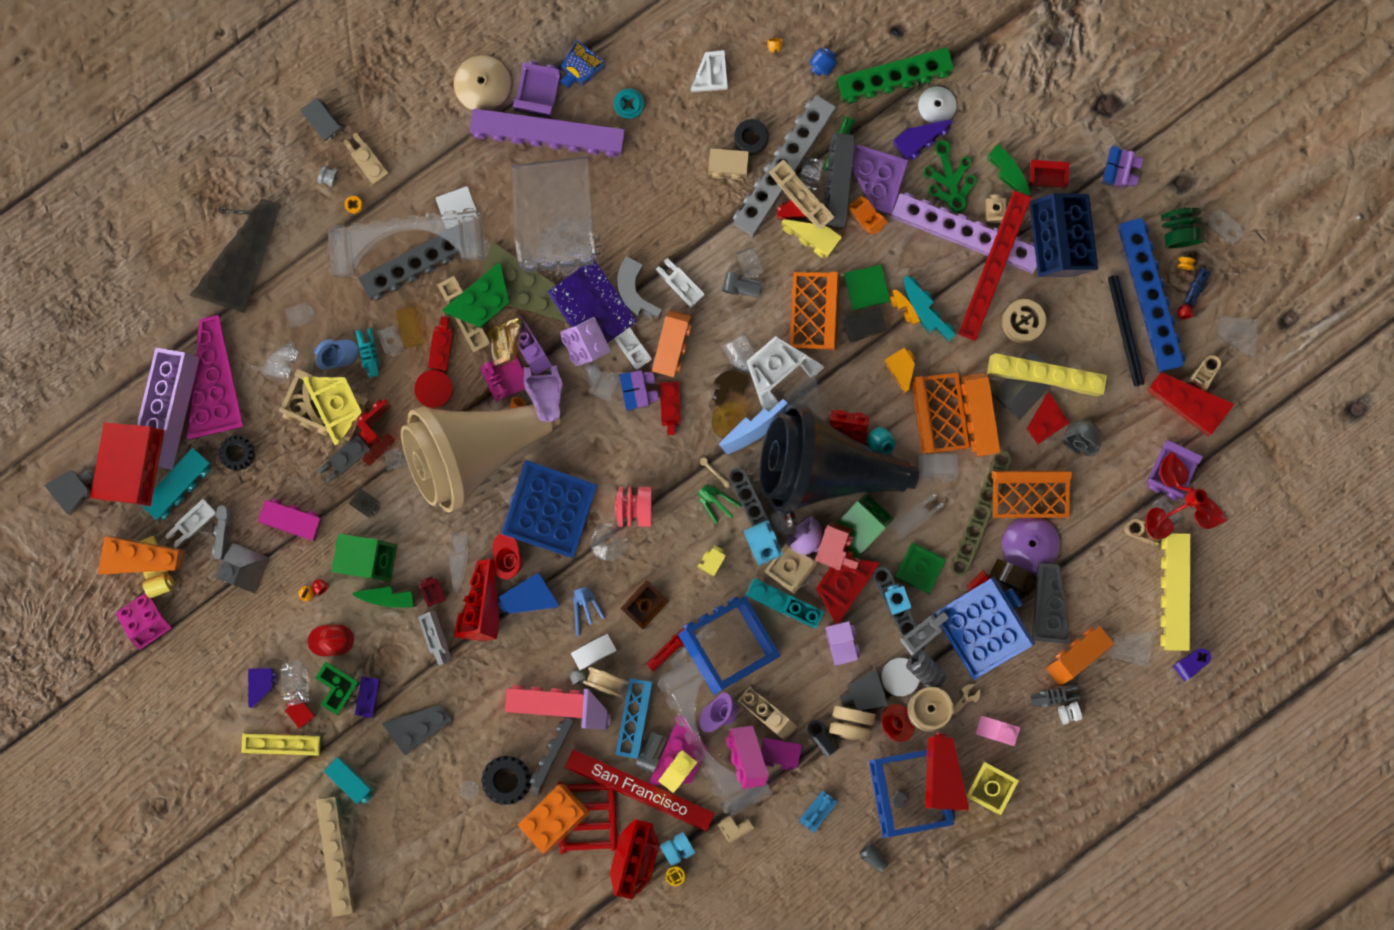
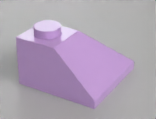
(594, 713)

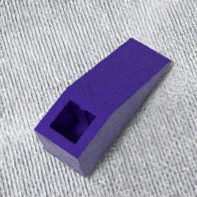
(916, 138)

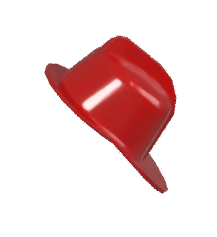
(506, 557)
(330, 640)

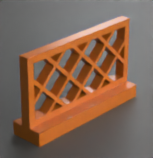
(831, 312)
(924, 419)
(1035, 477)

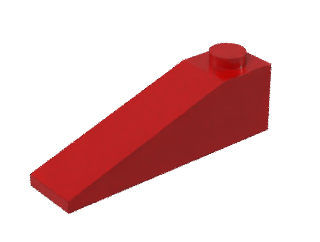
(480, 614)

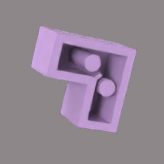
(841, 643)

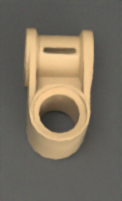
(1205, 374)
(1142, 534)

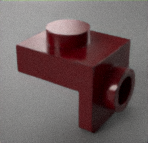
(432, 591)

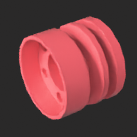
(634, 506)

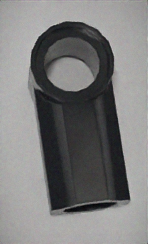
(823, 739)

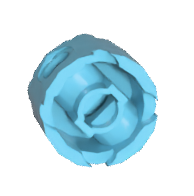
(763, 542)

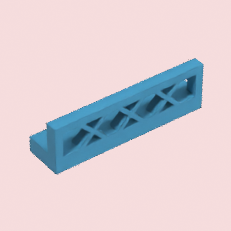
(638, 734)

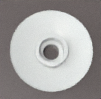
(937, 114)

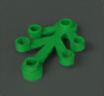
(950, 180)

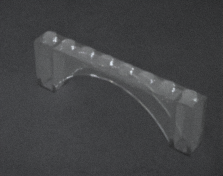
(352, 243)
(682, 690)

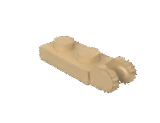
(367, 160)

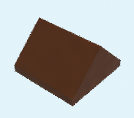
(644, 604)

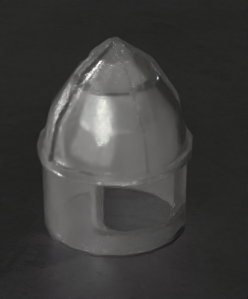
(738, 353)

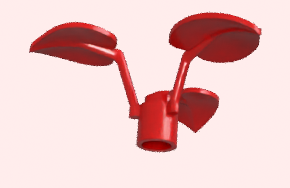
(1207, 514)

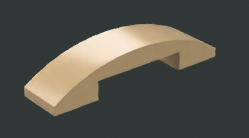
(801, 195)
(475, 336)

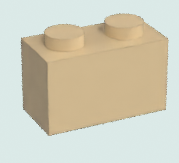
(728, 163)

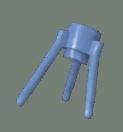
(583, 597)

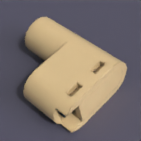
(732, 831)

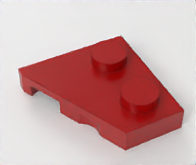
(1046, 420)

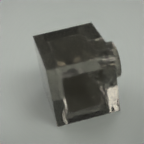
(365, 503)

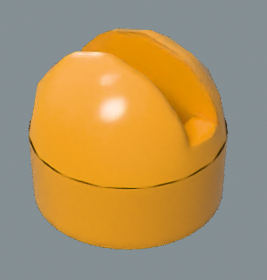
(775, 43)
(310, 594)

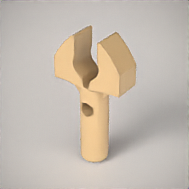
(965, 699)

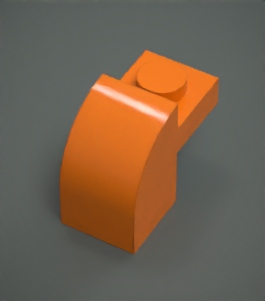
(867, 216)

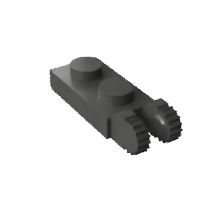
(345, 458)

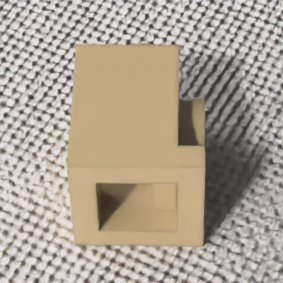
(991, 215)

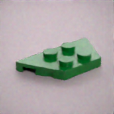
(481, 300)

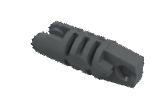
(1055, 695)

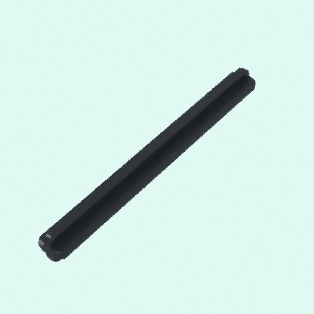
(1126, 331)

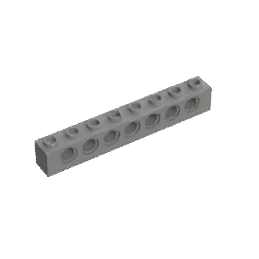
(814, 106)

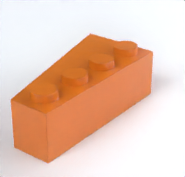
(980, 413)
(134, 556)

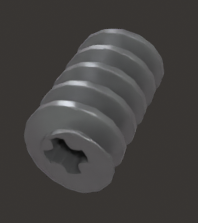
(926, 669)

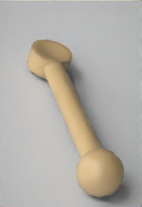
(704, 462)

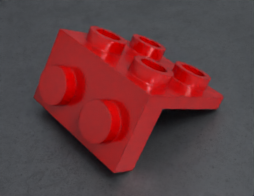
(368, 418)
(852, 424)

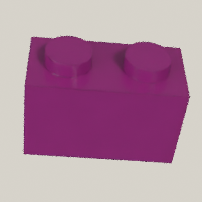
(780, 753)

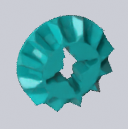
(619, 104)

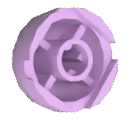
(807, 537)

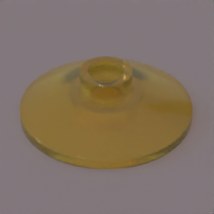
(736, 415)

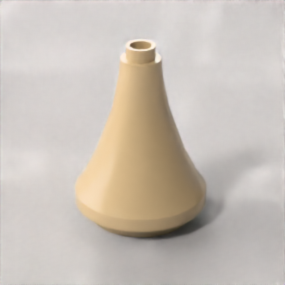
(459, 450)

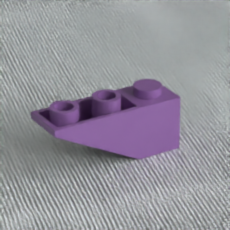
(531, 350)

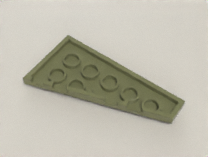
(525, 290)

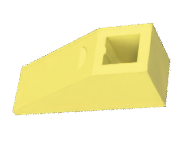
(822, 240)

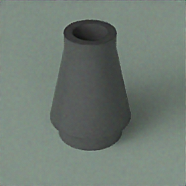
(873, 857)

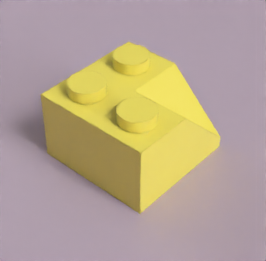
(991, 788)

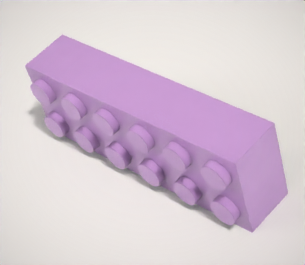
(168, 398)

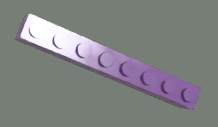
(547, 132)

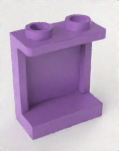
(537, 89)
(1188, 457)

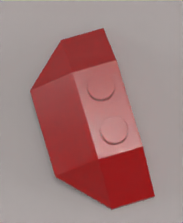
(634, 859)

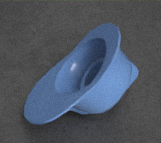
(335, 354)

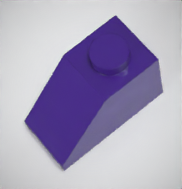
(260, 684)

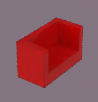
(1048, 173)

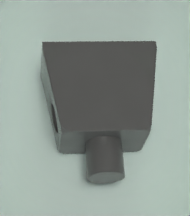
(70, 489)
(865, 693)

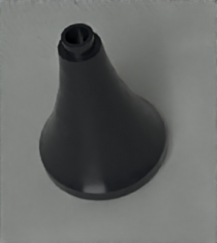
(813, 462)

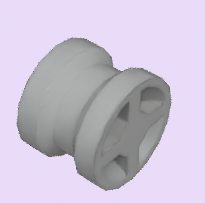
(328, 176)

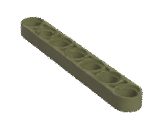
(975, 521)

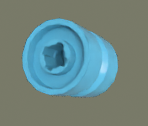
(677, 849)

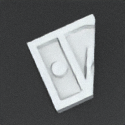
(711, 73)

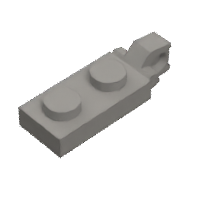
(923, 633)
(434, 637)

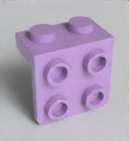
(585, 342)

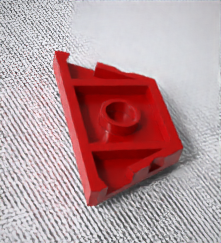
(841, 587)

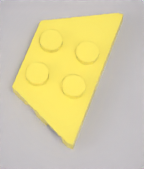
(334, 403)

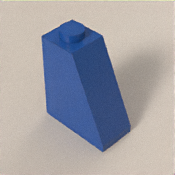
(528, 597)

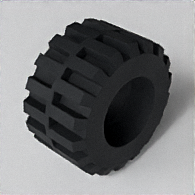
(490, 787)

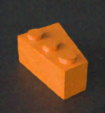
(672, 343)
(1080, 655)

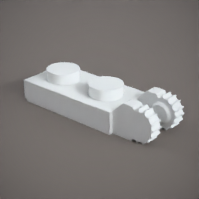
(681, 284)
(192, 522)

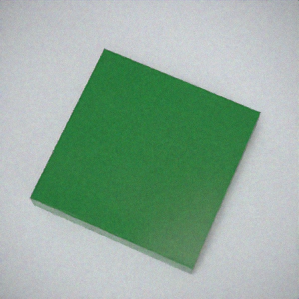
(866, 287)
(920, 568)

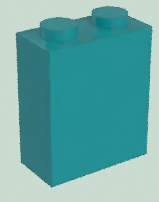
(349, 781)

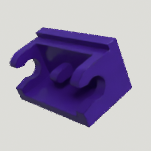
(367, 697)

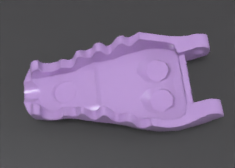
(544, 393)

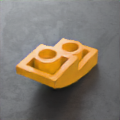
(900, 301)

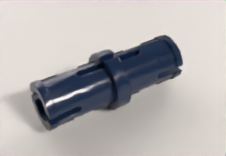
(1196, 287)

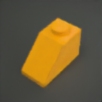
(901, 367)

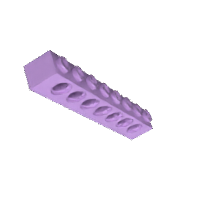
(955, 235)

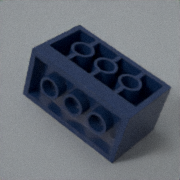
(1063, 235)

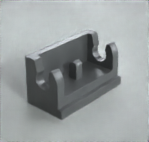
(322, 119)

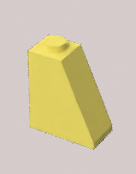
(677, 771)

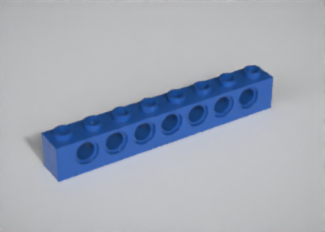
(1163, 361)

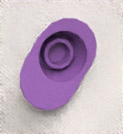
(719, 712)

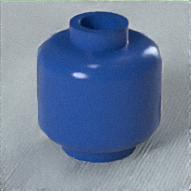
(823, 61)

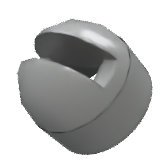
(577, 677)
(898, 799)

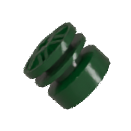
(1183, 223)

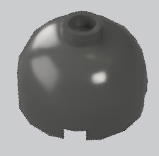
(1083, 437)

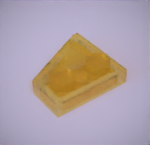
(504, 341)

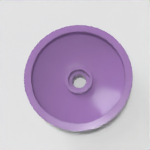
(1017, 538)

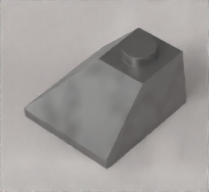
(242, 568)

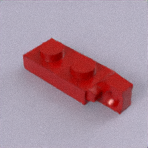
(440, 346)
(670, 406)

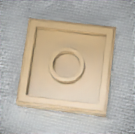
(790, 569)

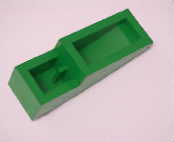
(1009, 170)
(386, 597)

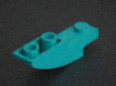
(921, 303)
(784, 603)

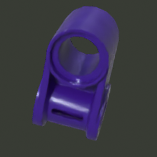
(1189, 666)

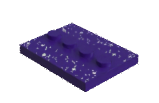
(589, 295)

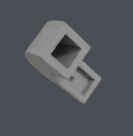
(627, 280)

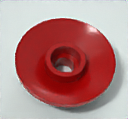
(897, 715)

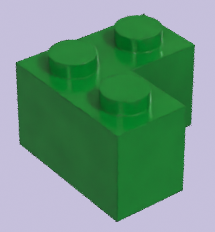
(341, 687)

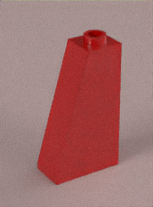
(943, 776)

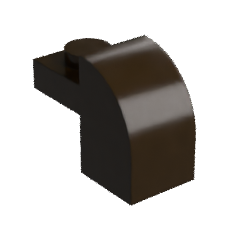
(729, 381)
(1013, 576)

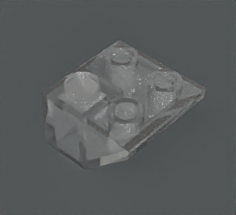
(279, 363)

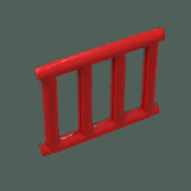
(611, 824)

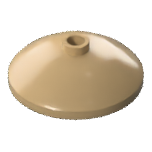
(488, 94)

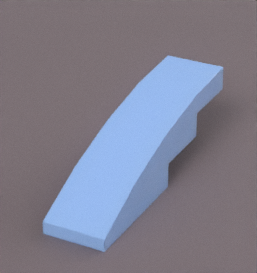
(750, 431)

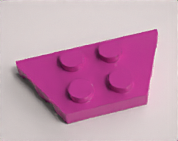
(673, 747)

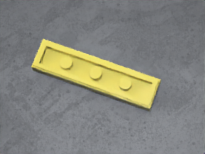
(281, 744)

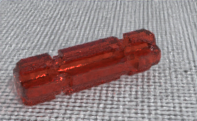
(378, 449)

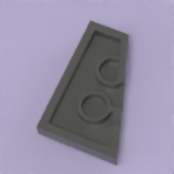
(416, 727)

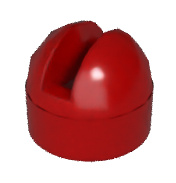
(1185, 312)
(319, 587)

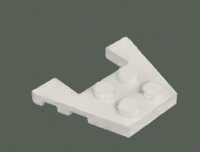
(773, 364)

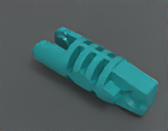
(368, 352)

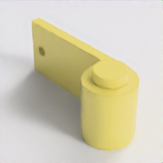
(157, 581)

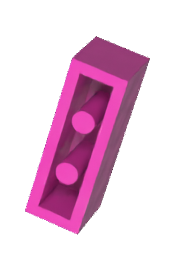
(290, 519)
(747, 757)

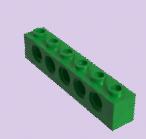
(939, 57)

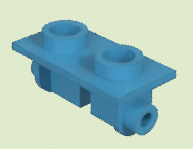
(818, 811)

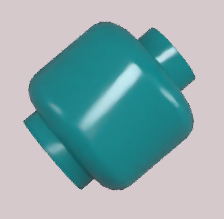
(881, 440)

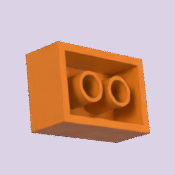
(553, 818)

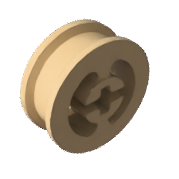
(1015, 309)
(605, 682)

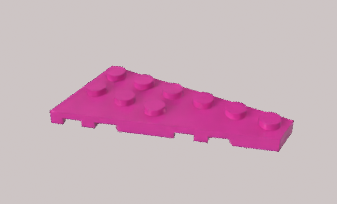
(213, 392)

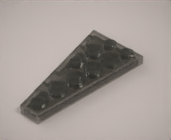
(237, 267)

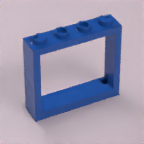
(703, 662)
(883, 801)

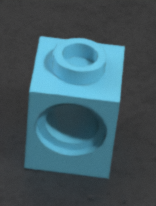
(897, 608)

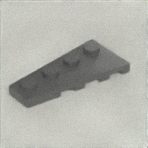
(1049, 607)
(547, 761)

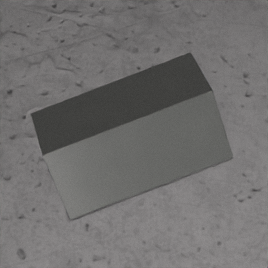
(1020, 395)

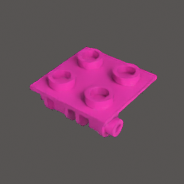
(503, 380)

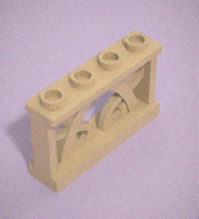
(306, 407)

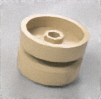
(918, 709)
(852, 723)

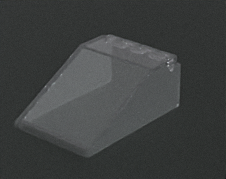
(553, 214)

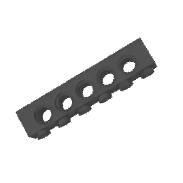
(370, 280)

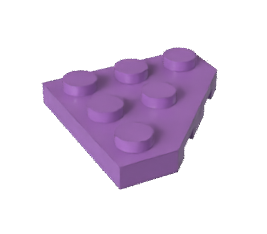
(878, 176)

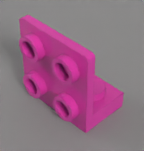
(142, 621)

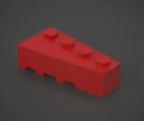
(1192, 404)

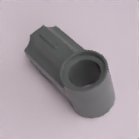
(737, 284)
(650, 755)

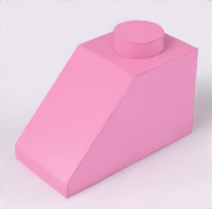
(997, 731)

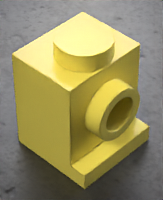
(712, 560)

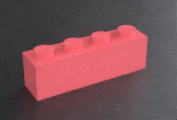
(544, 703)

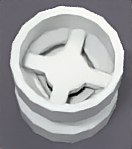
(1066, 711)

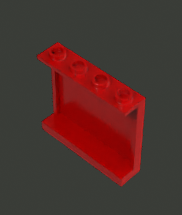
(127, 463)

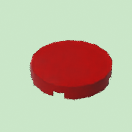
(433, 389)

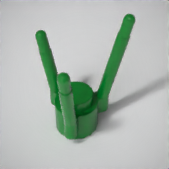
(709, 495)

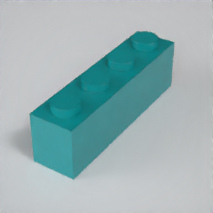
(177, 484)

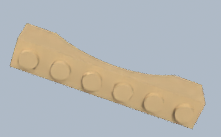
(334, 856)

